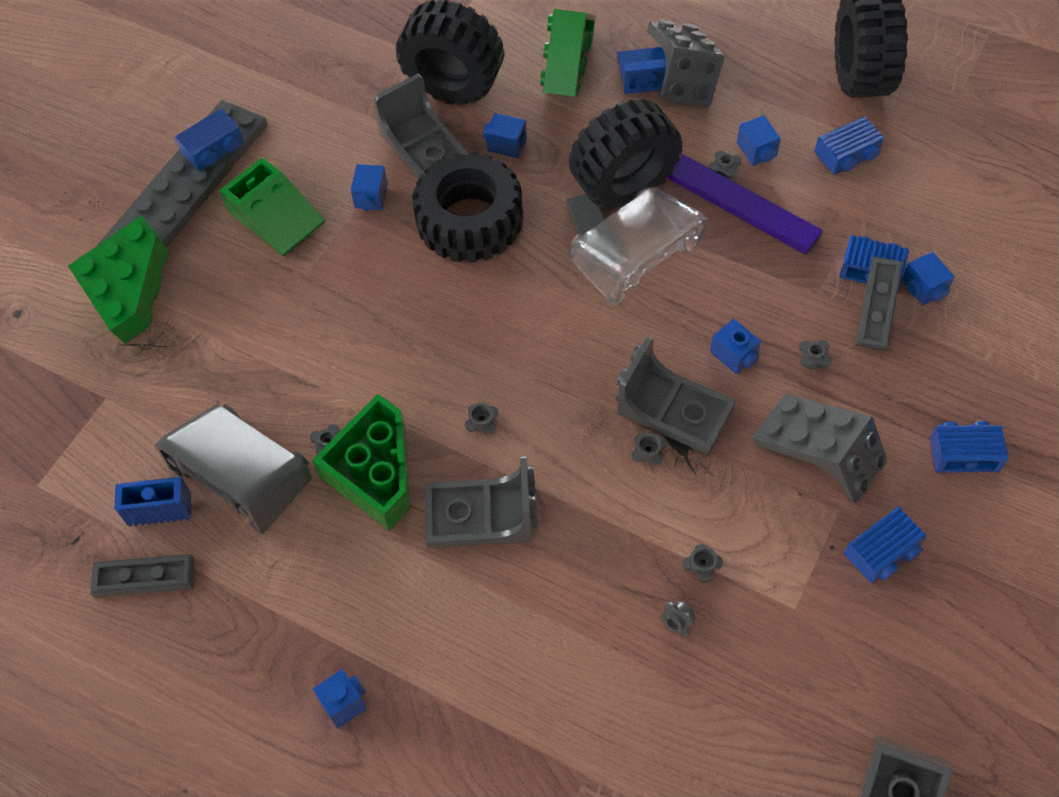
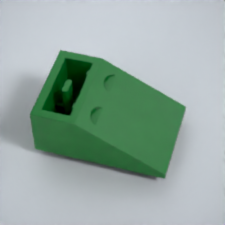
(271, 206)

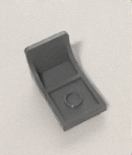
(691, 63)
(413, 127)
(670, 402)
(826, 436)
(482, 510)

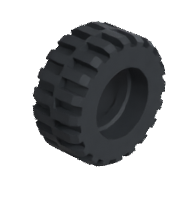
(870, 46)
(451, 51)
(625, 152)
(463, 179)

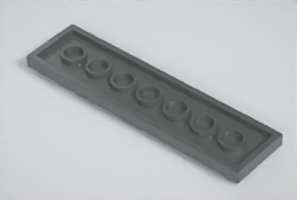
(182, 188)

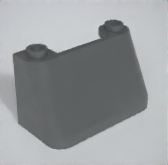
(236, 464)

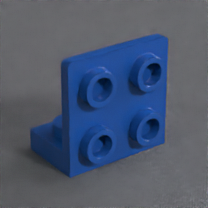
(642, 69)

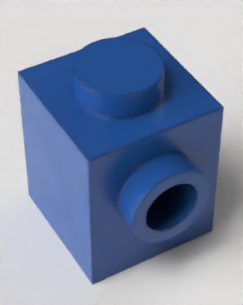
(505, 135)
(758, 140)
(369, 187)
(928, 278)
(735, 346)
(341, 697)

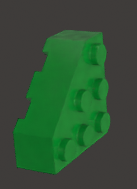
(569, 39)
(124, 277)
(370, 462)

